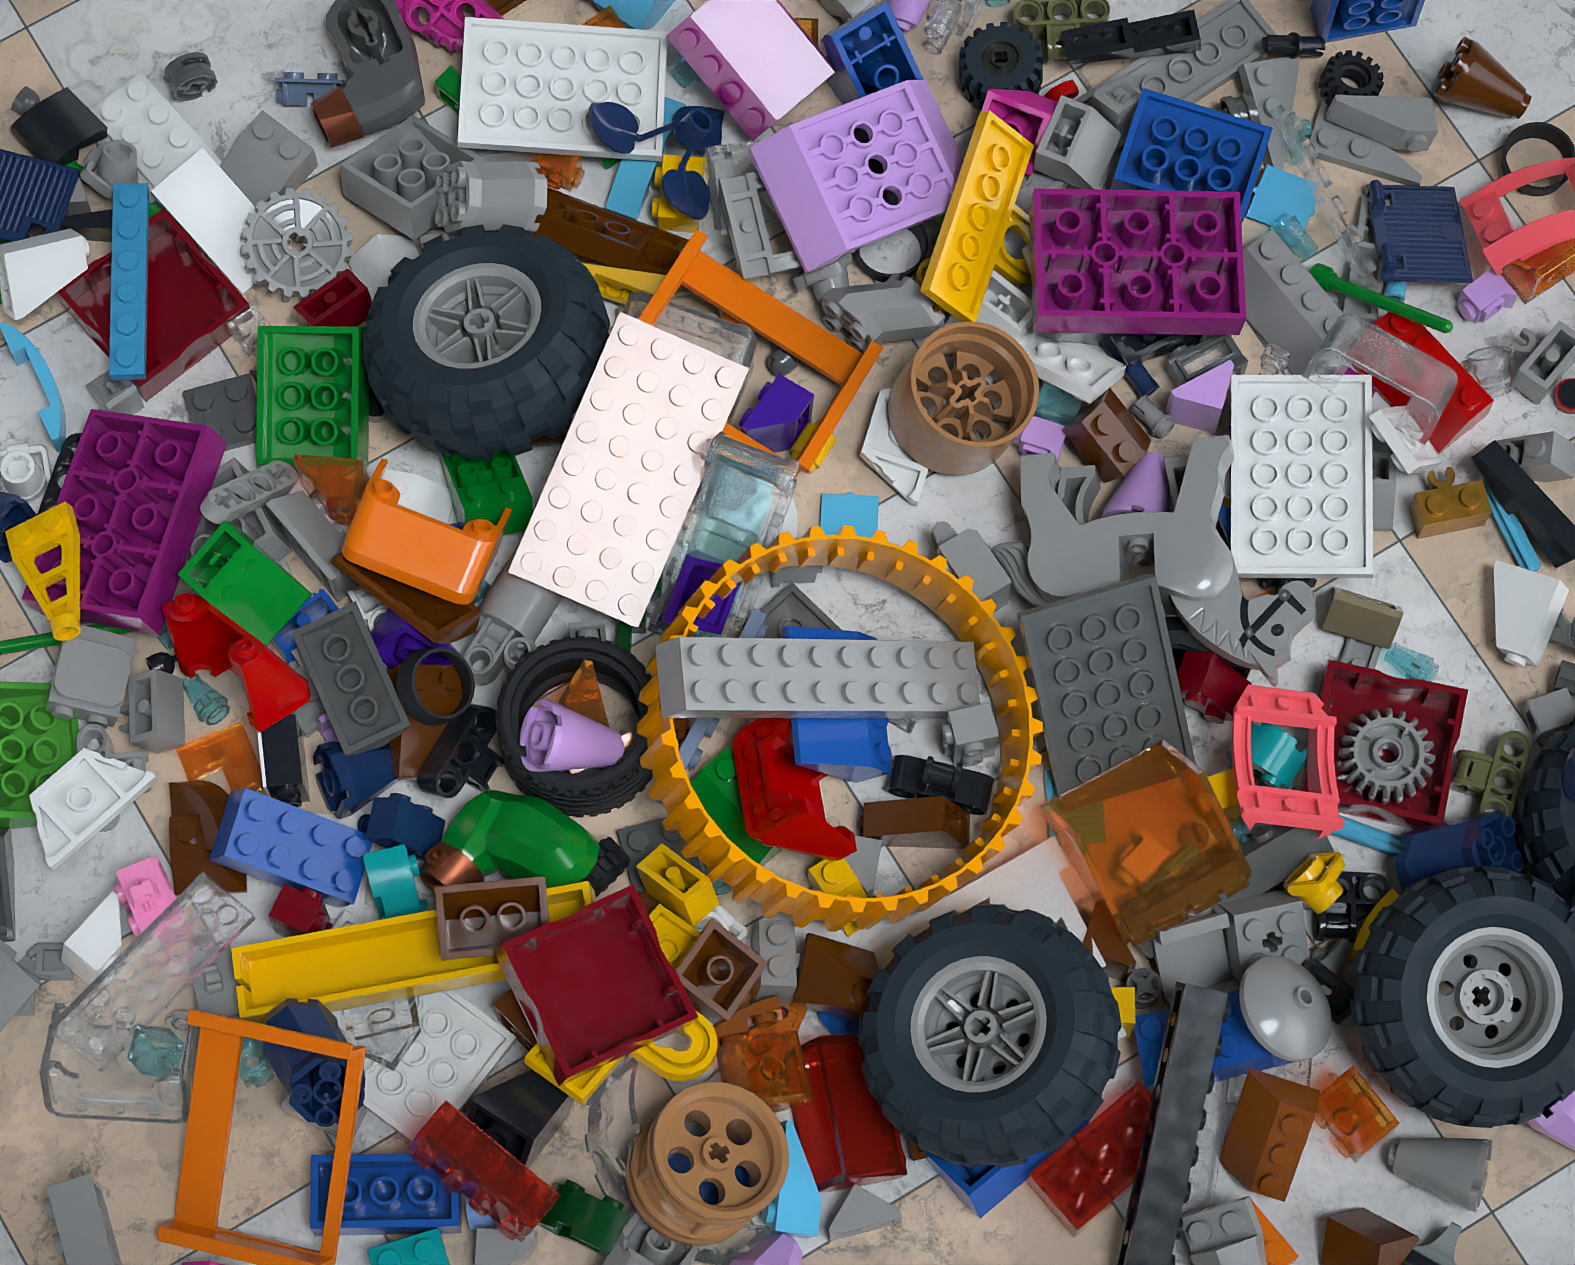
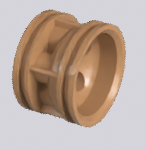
(737, 1133)

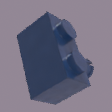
(399, 821)

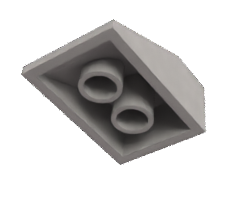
(268, 159)

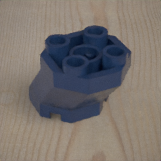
(1459, 843)
(308, 1077)

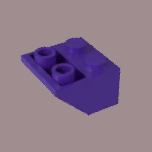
(779, 414)

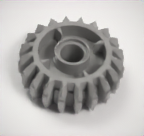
(1401, 740)

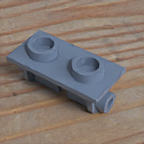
(296, 88)

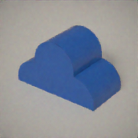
(868, 54)

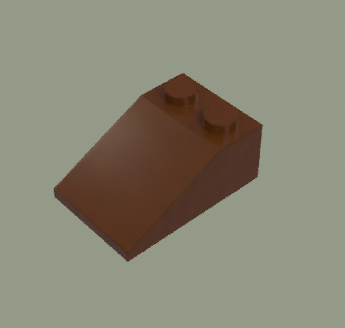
(440, 692)

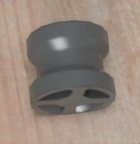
(1147, 982)

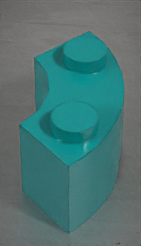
(393, 882)

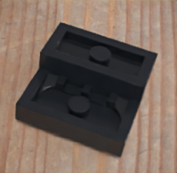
(59, 128)

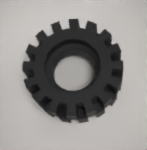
(1350, 67)
(609, 865)

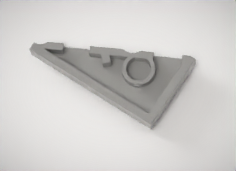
(1271, 84)
(1358, 152)

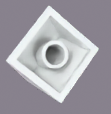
(378, 256)

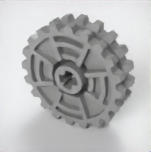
(307, 221)

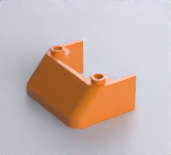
(418, 547)

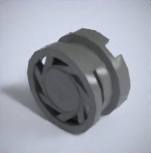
(190, 76)
(1240, 107)

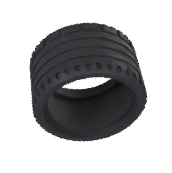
(549, 668)

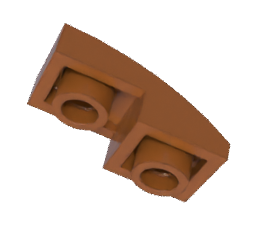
(761, 1014)

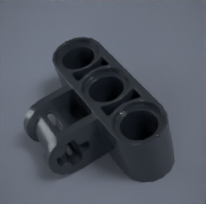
(474, 761)
(924, 778)
(1340, 918)

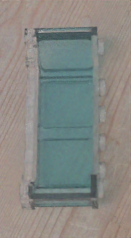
(738, 505)

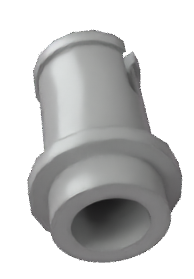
(1153, 417)

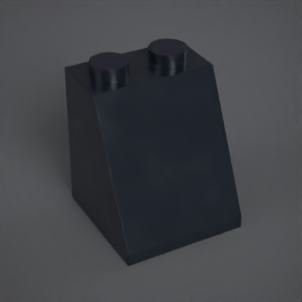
(521, 1114)

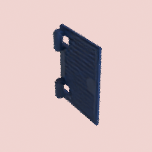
(33, 194)
(1421, 231)

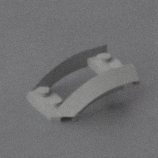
(749, 230)

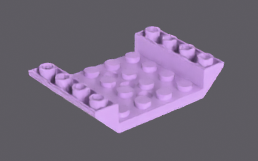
(824, 181)

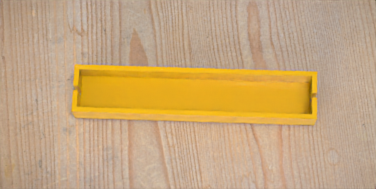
(369, 961)

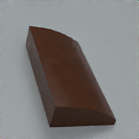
(431, 615)

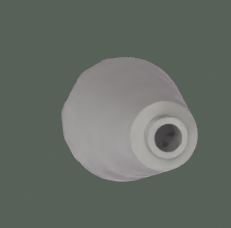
(1445, 1166)

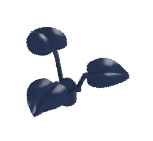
(693, 128)

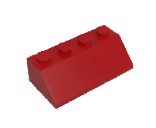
(1469, 402)

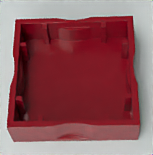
(185, 304)
(1439, 708)
(595, 985)

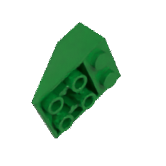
(486, 488)
(245, 582)

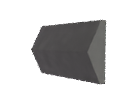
(351, 680)

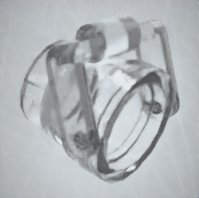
(1491, 368)

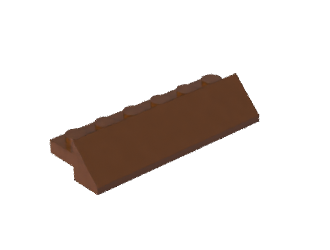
(607, 236)

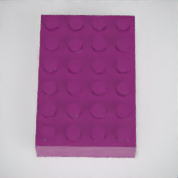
(1137, 262)
(136, 511)

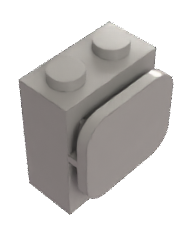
(91, 677)

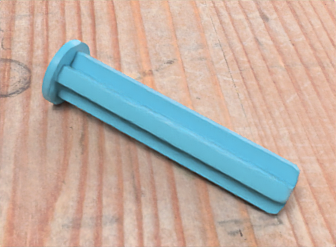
(1513, 533)
(1370, 837)

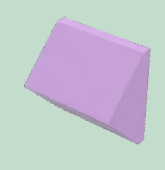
(1201, 399)

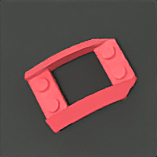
(1493, 228)
(1279, 806)

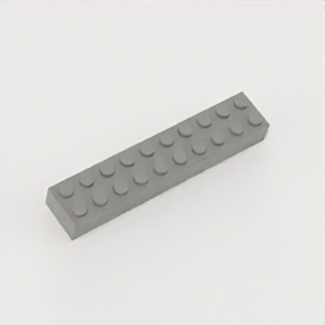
(814, 678)

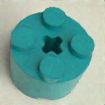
(1273, 756)

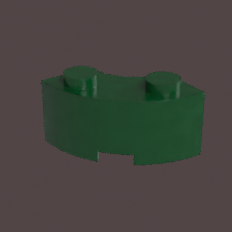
(585, 1218)

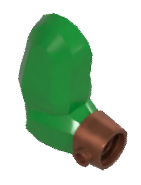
(511, 836)

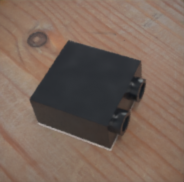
(284, 762)

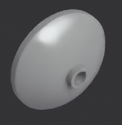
(1285, 1008)

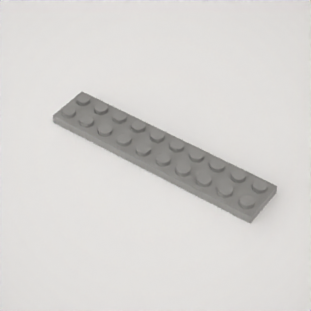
(1228, 40)

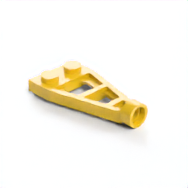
(36, 537)

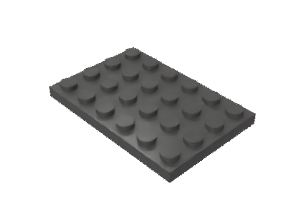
(1104, 678)

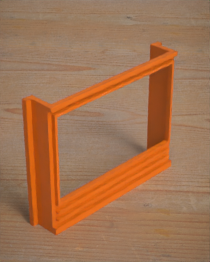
(777, 324)
(209, 1139)

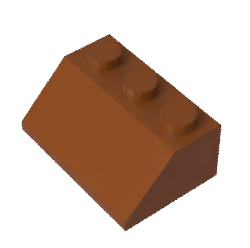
(1269, 1133)

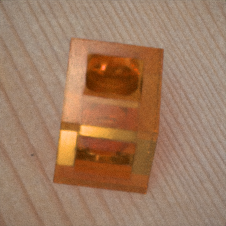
(560, 170)

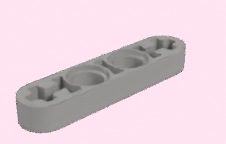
(245, 487)

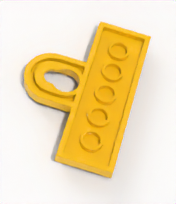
(977, 220)
(675, 940)

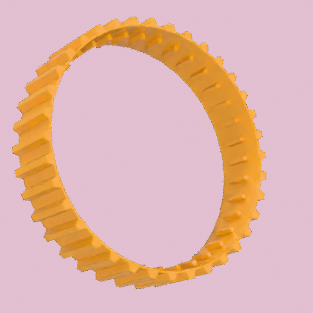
(969, 620)

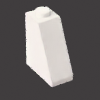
(39, 268)
(1525, 612)

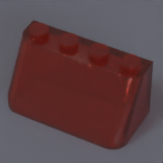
(843, 1125)

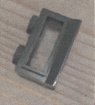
(1211, 352)

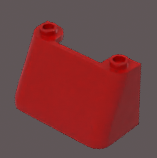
(214, 642)
(781, 798)

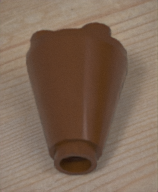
(1480, 82)

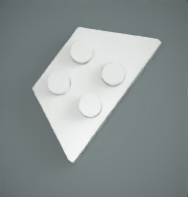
(888, 457)
(83, 801)

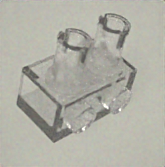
(947, 18)

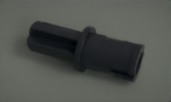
(1293, 45)

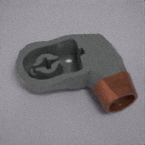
(381, 69)

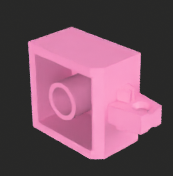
(144, 892)

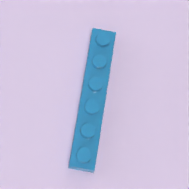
(129, 281)

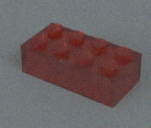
(1094, 1164)
(482, 1172)

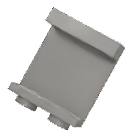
(1194, 953)

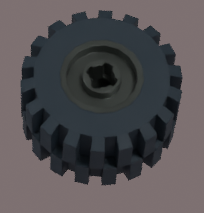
(999, 60)

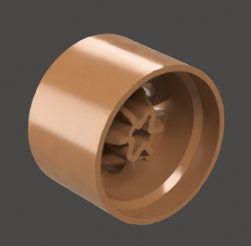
(948, 442)

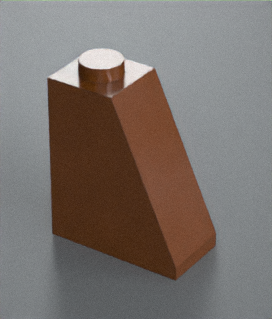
(917, 823)

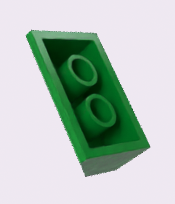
(720, 796)

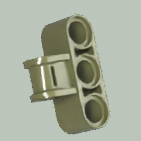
(1049, 28)
(1485, 768)

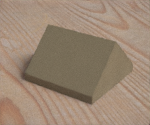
(1362, 618)

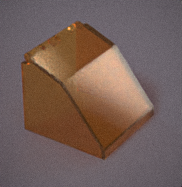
(1149, 842)

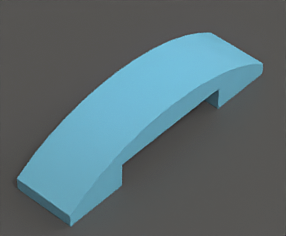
(634, 176)
(25, 351)

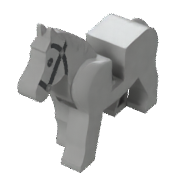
(1189, 556)

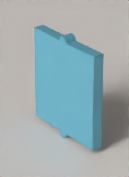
(1279, 194)
(849, 510)

